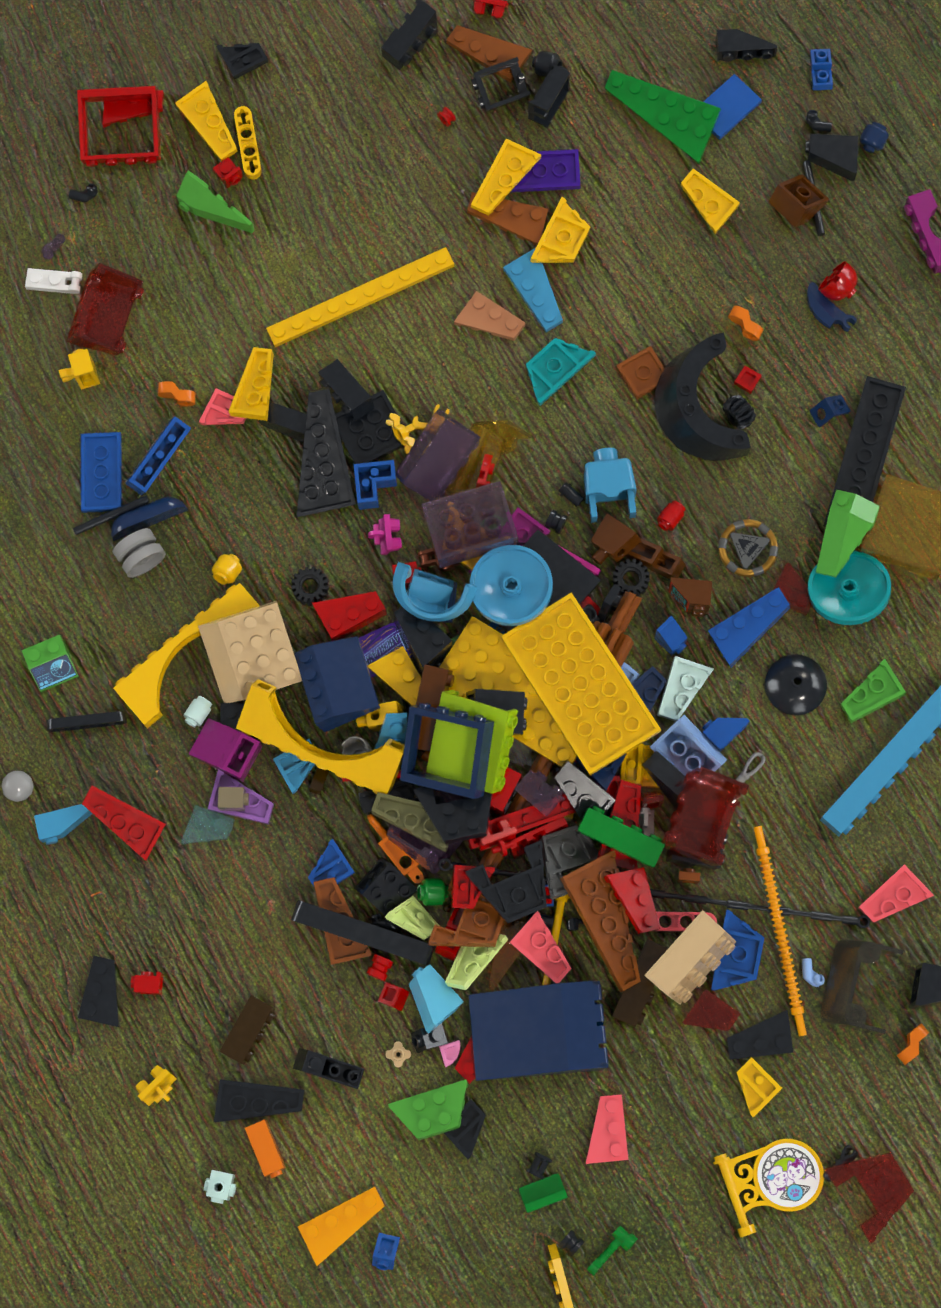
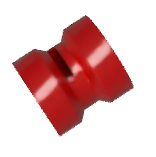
(379, 967)

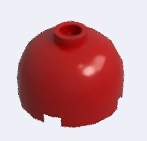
(840, 282)

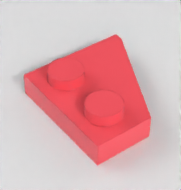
(217, 410)

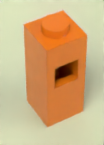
(265, 1149)

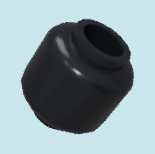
(543, 62)

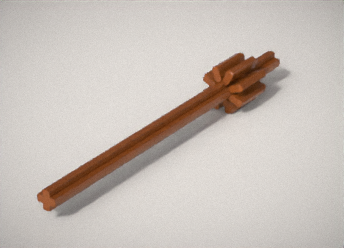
(619, 646)

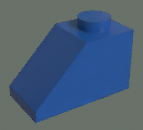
(671, 636)
(724, 730)

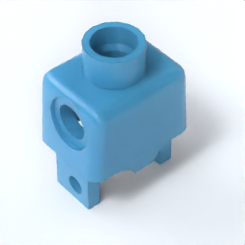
(608, 481)

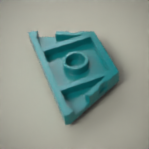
(555, 366)

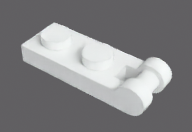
(53, 281)

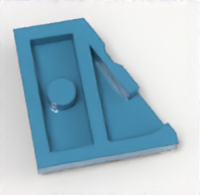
(293, 769)

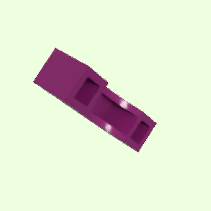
(921, 209)

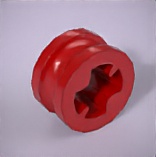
(446, 116)

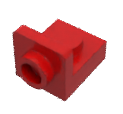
(228, 172)

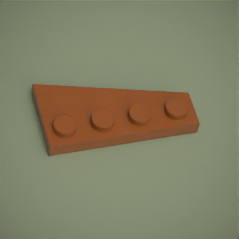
(516, 217)
(339, 948)

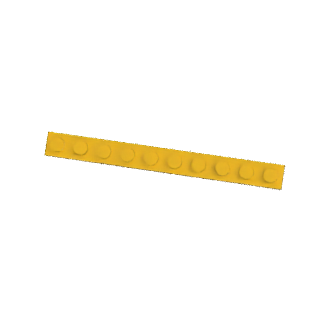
(360, 297)

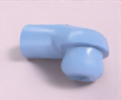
(810, 975)

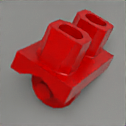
(498, 7)
(505, 834)

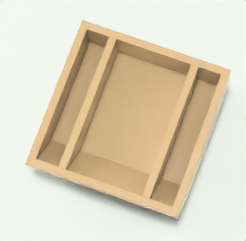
(248, 649)
(691, 958)

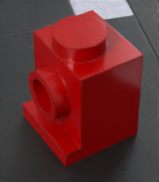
(147, 983)

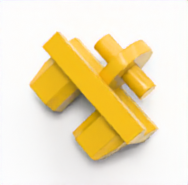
(157, 1088)

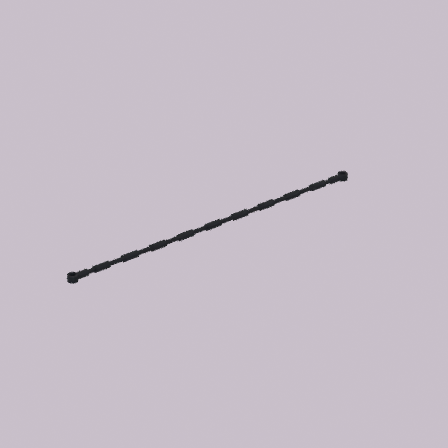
(703, 900)

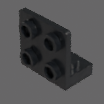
(385, 886)

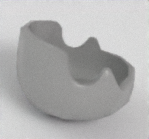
(355, 745)
(17, 786)

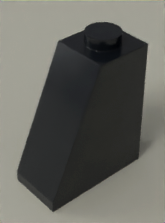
(834, 153)

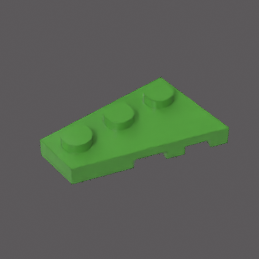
(874, 693)

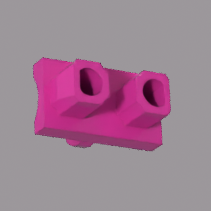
(382, 534)

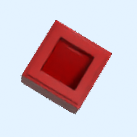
(393, 996)

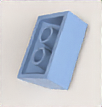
(688, 748)

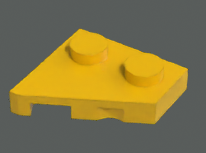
(756, 1086)

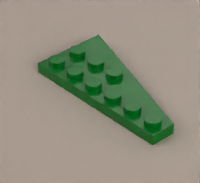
(675, 116)

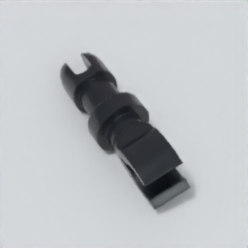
(844, 1158)

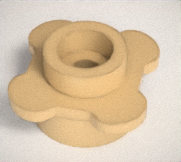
(404, 1054)

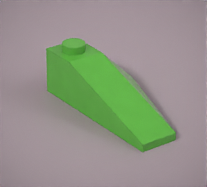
(200, 201)
(845, 528)

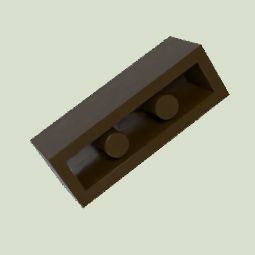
(248, 1030)

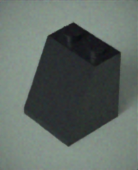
(504, 700)
(926, 986)

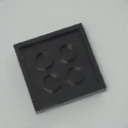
(369, 436)

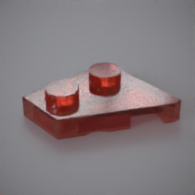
(794, 590)
(711, 1013)

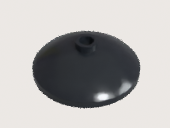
(794, 698)

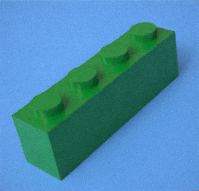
(621, 837)

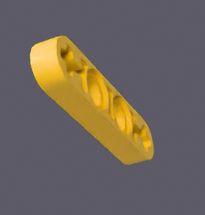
(249, 142)

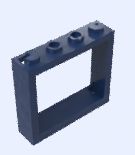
(481, 756)

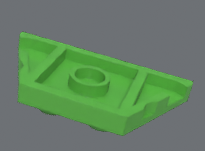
(433, 1110)

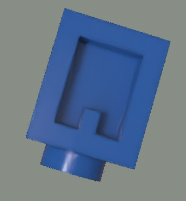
(385, 1251)

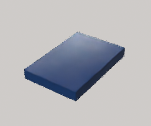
(735, 103)

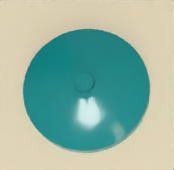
(855, 594)

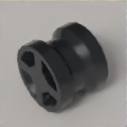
(556, 521)
(571, 1243)

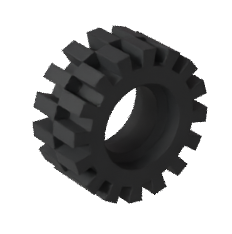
(631, 566)
(301, 577)

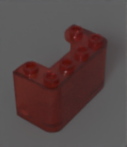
(704, 815)

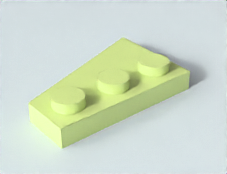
(471, 962)

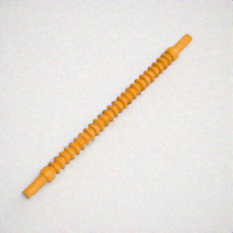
(796, 1010)

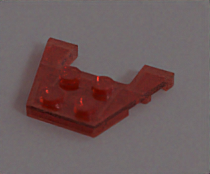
(881, 1182)

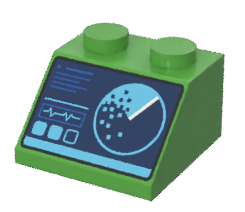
(50, 663)

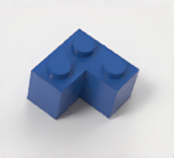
(369, 478)

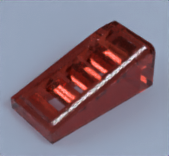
(651, 799)

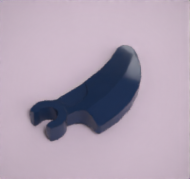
(826, 311)

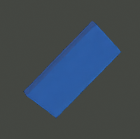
(101, 472)

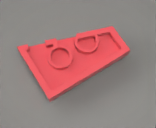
(895, 895)
(540, 948)

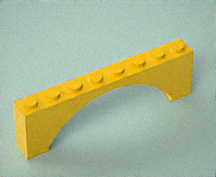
(142, 687)
(266, 721)

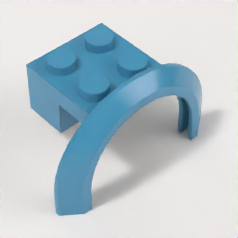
(429, 595)

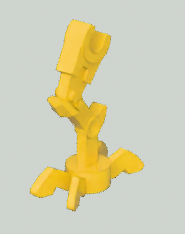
(402, 432)

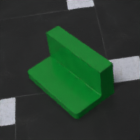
(543, 1193)

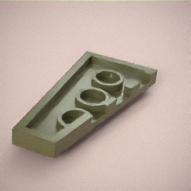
(409, 817)

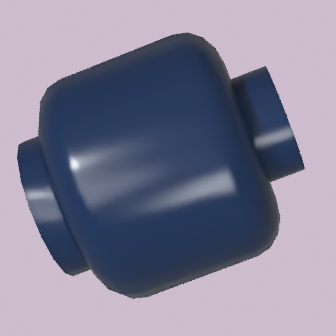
(874, 137)

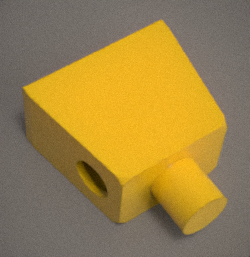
(372, 720)

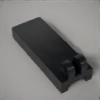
(400, 789)

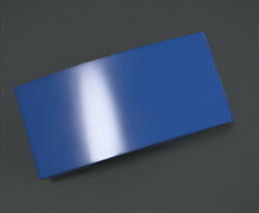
(821, 69)

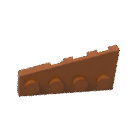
(487, 49)

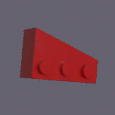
(349, 613)

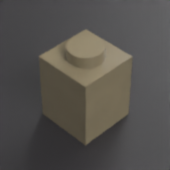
(232, 798)

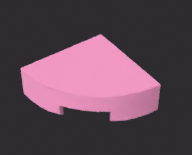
(450, 1052)

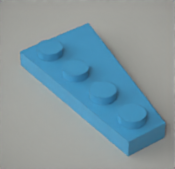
(535, 290)

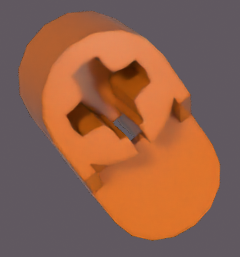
(749, 328)
(183, 397)
(912, 1048)

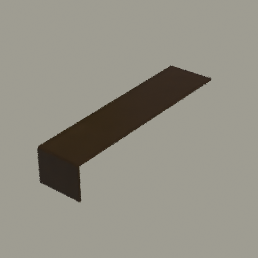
(319, 780)

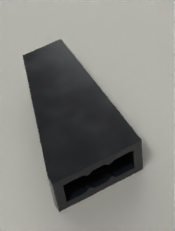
(285, 421)

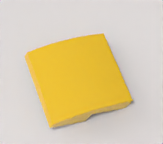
(632, 768)

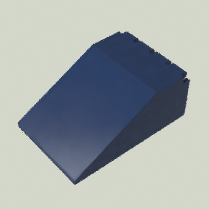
(538, 1031)

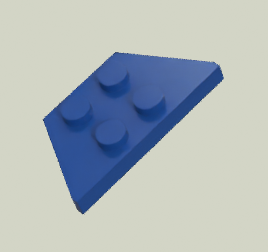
(744, 960)

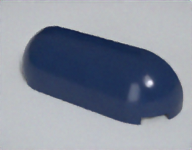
(146, 516)

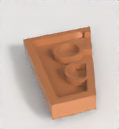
(489, 317)

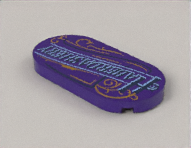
(381, 643)

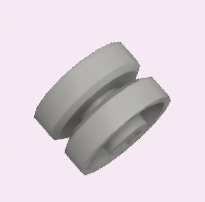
(139, 552)

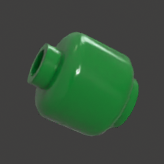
(432, 892)

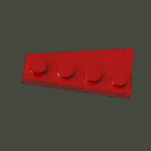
(128, 823)

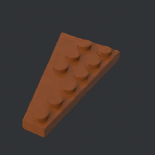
(604, 917)

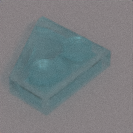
(207, 826)

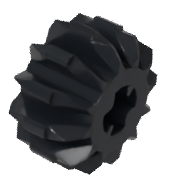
(739, 411)

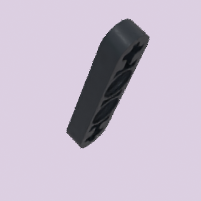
(86, 721)

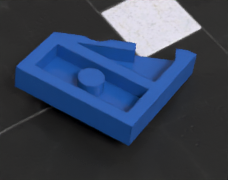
(331, 865)

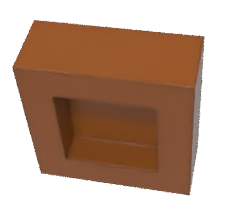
(688, 876)

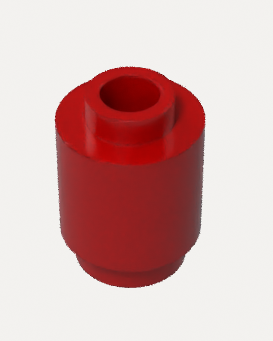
(671, 516)

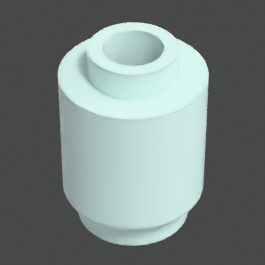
(197, 711)

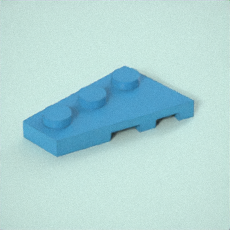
(393, 727)

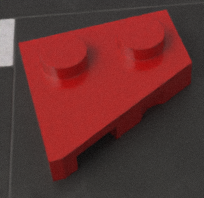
(463, 890)

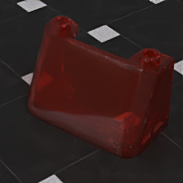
(104, 310)

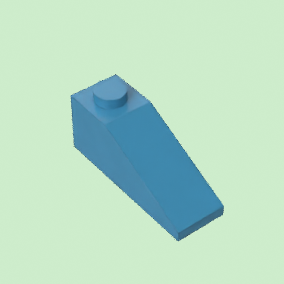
(59, 823)

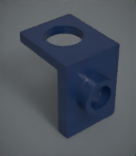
(832, 406)

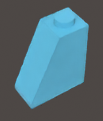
(433, 997)

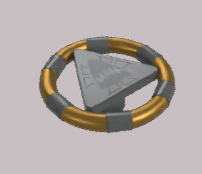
(748, 547)

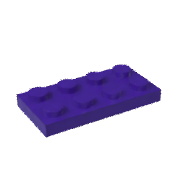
(552, 172)

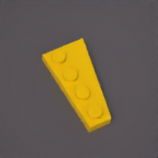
(254, 387)

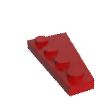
(628, 809)

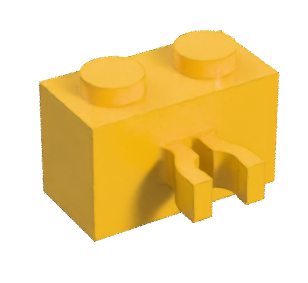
(81, 369)

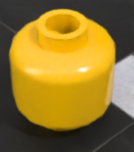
(226, 569)

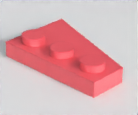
(609, 1134)

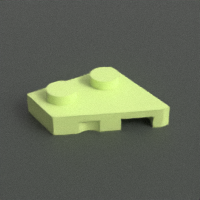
(413, 918)

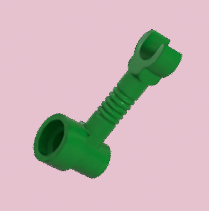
(622, 1239)

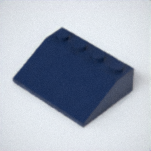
(337, 682)

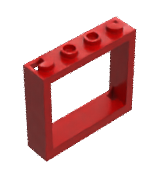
(117, 94)

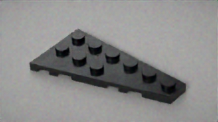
(324, 469)

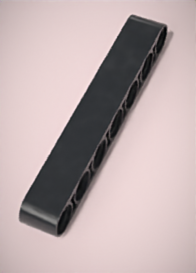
(362, 932)

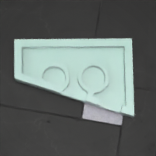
(681, 686)

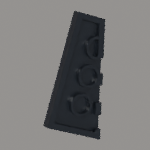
(252, 1100)

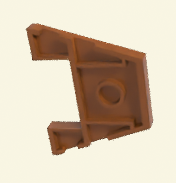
(476, 927)

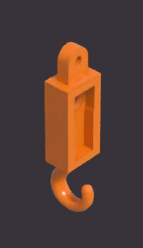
(395, 853)

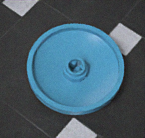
(511, 585)

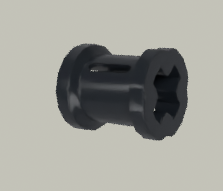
(533, 1168)

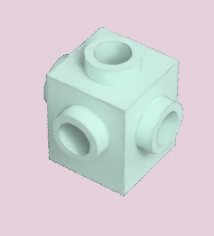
(212, 1183)

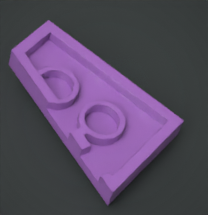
(258, 809)

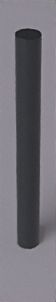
(817, 217)
(111, 515)

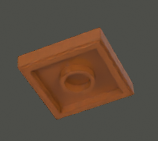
(641, 372)

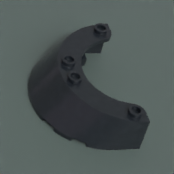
(681, 413)

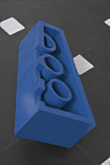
(748, 626)

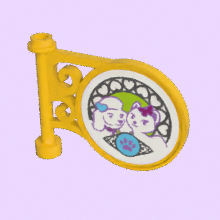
(784, 1176)

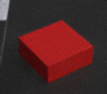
(747, 379)

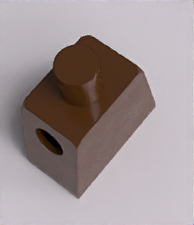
(613, 540)

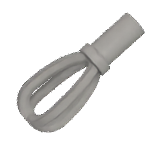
(745, 776)

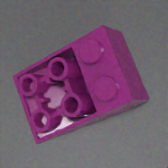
(226, 749)

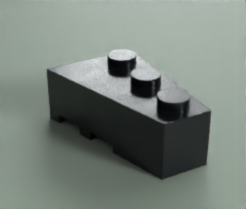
(411, 36)

